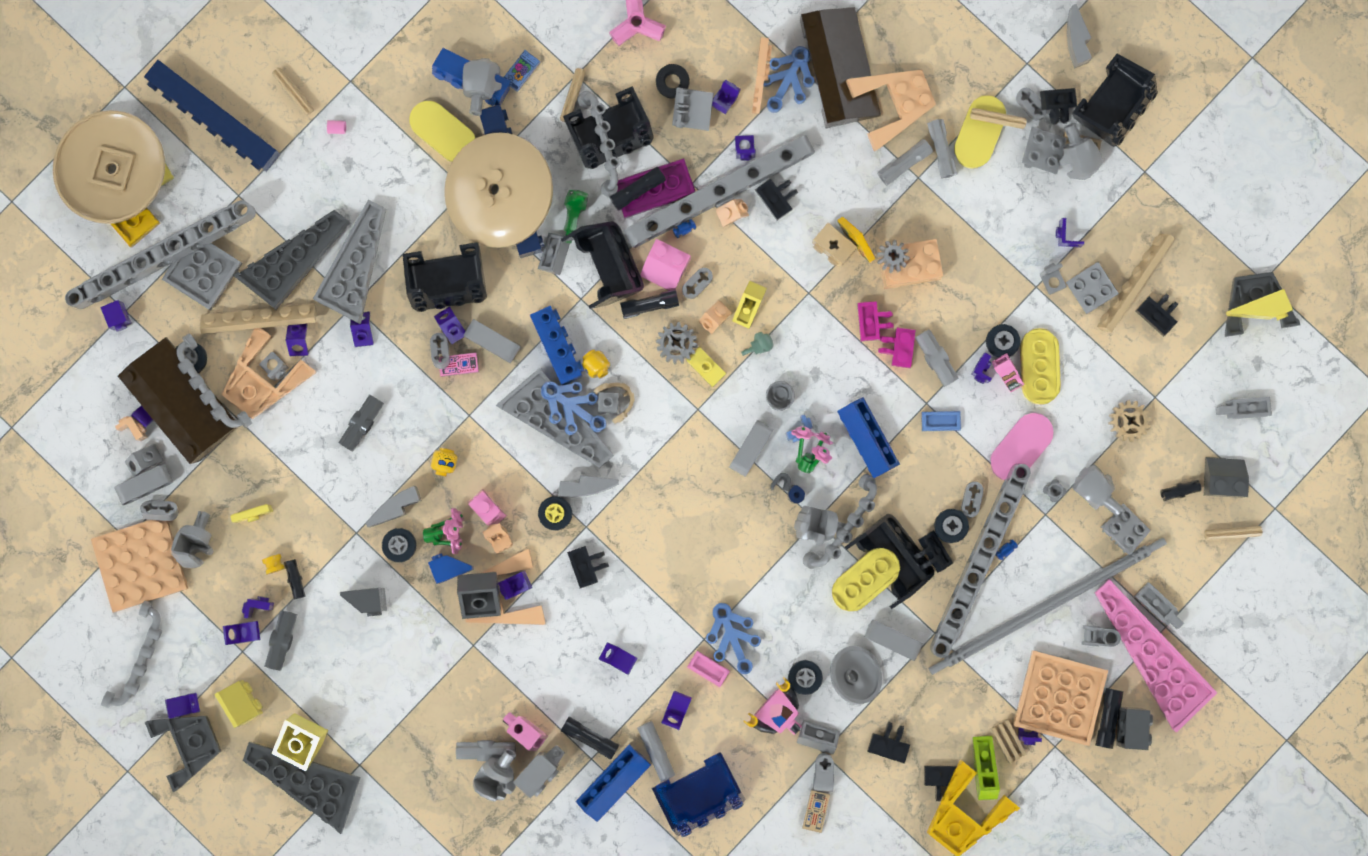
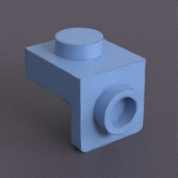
(806, 422)

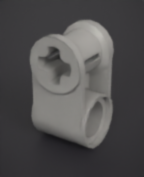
(1097, 636)
(823, 776)

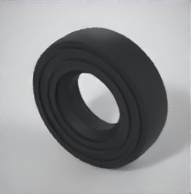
(669, 70)

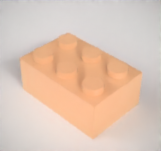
(921, 267)

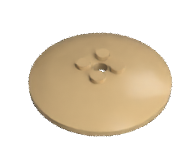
(90, 150)
(522, 195)

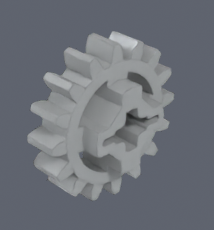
(671, 348)

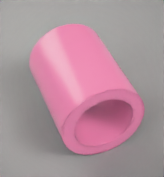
(336, 127)

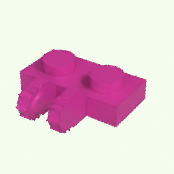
(869, 322)
(902, 349)

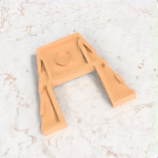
(762, 72)
(910, 97)
(249, 390)
(526, 616)

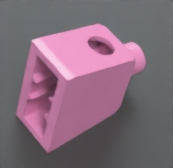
(486, 508)
(530, 737)

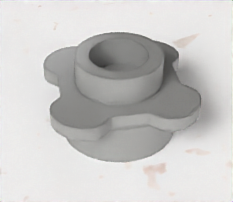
(1060, 491)

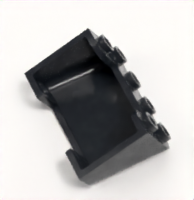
(1117, 100)
(628, 130)
(445, 280)

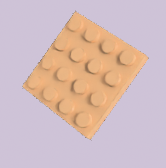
(138, 564)
(1060, 698)

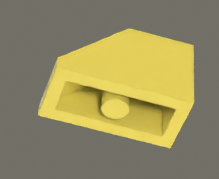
(749, 304)

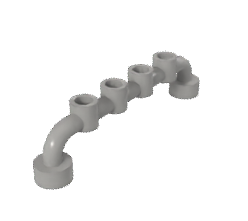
(586, 99)
(207, 397)
(832, 550)
(139, 668)

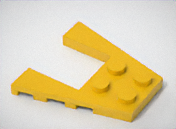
(954, 827)

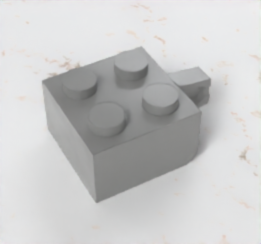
(540, 769)

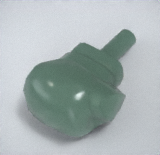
(761, 344)

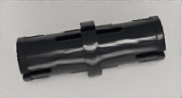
(1180, 490)
(294, 579)

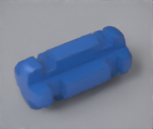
(684, 228)
(1006, 549)

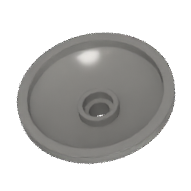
(863, 671)

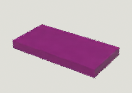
(676, 187)

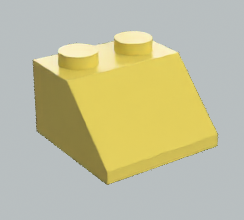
(239, 703)
(299, 741)

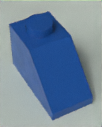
(447, 567)

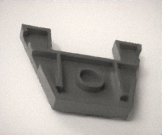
(1250, 288)
(194, 742)

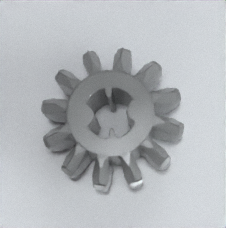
(898, 252)

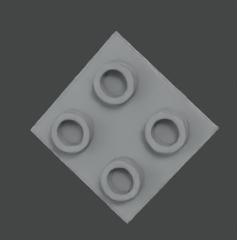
(692, 109)
(1043, 150)
(1092, 288)
(1126, 530)

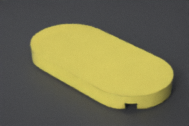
(440, 129)
(978, 137)
(1040, 366)
(865, 579)

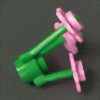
(809, 461)
(451, 530)

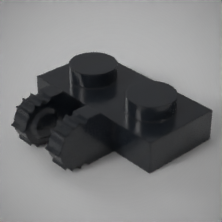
(1058, 99)
(773, 198)
(1156, 315)
(935, 551)
(583, 566)
(889, 747)
(938, 777)

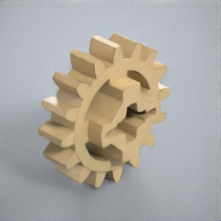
(1123, 417)

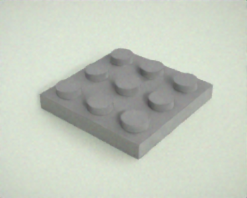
(203, 274)

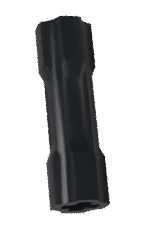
(627, 195)
(662, 301)
(1106, 733)
(590, 738)

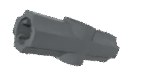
(361, 423)
(280, 640)

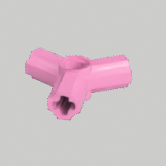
(627, 30)

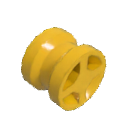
(273, 564)

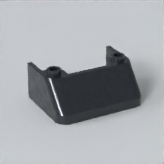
(611, 260)
(890, 535)

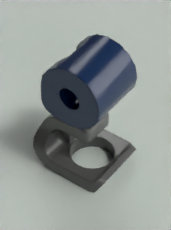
(795, 493)

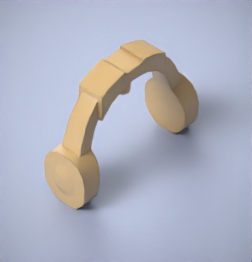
(605, 386)

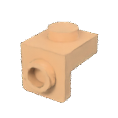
(732, 211)
(715, 316)
(135, 427)
(498, 537)

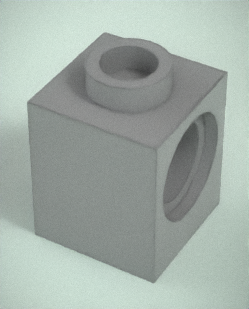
(608, 403)

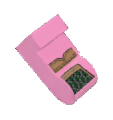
(1008, 372)

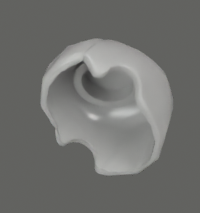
(780, 395)

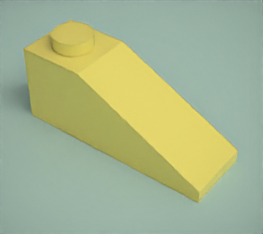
(1267, 307)

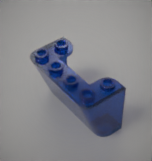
(699, 796)

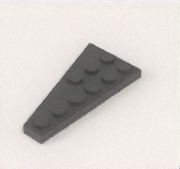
(289, 262)
(318, 789)

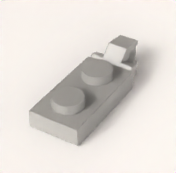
(1246, 408)
(1159, 605)

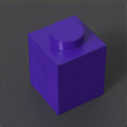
(116, 315)

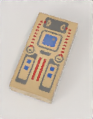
(816, 811)

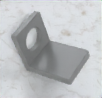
(1052, 271)
(279, 371)
(143, 459)

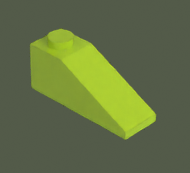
(985, 766)

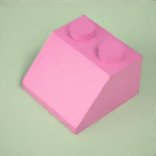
(665, 265)

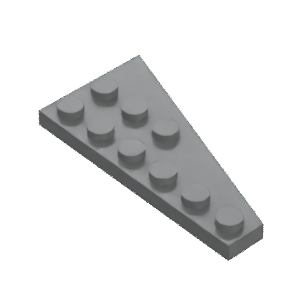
(350, 274)
(532, 409)

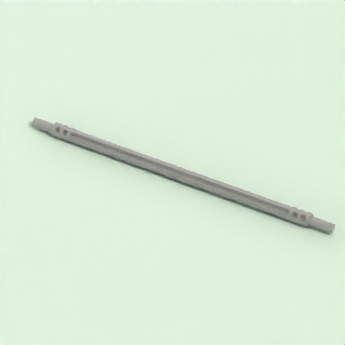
(1047, 606)

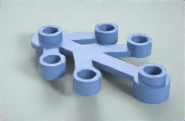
(789, 77)
(571, 405)
(731, 634)

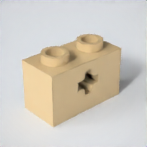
(828, 236)

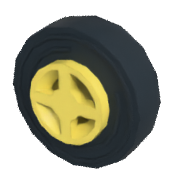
(548, 512)

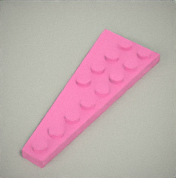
(1169, 676)

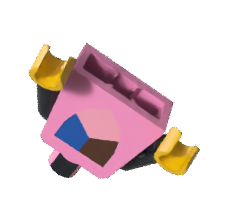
(777, 712)

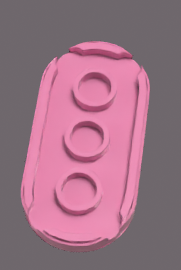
(1022, 445)

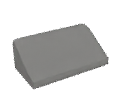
(553, 254)
(818, 737)

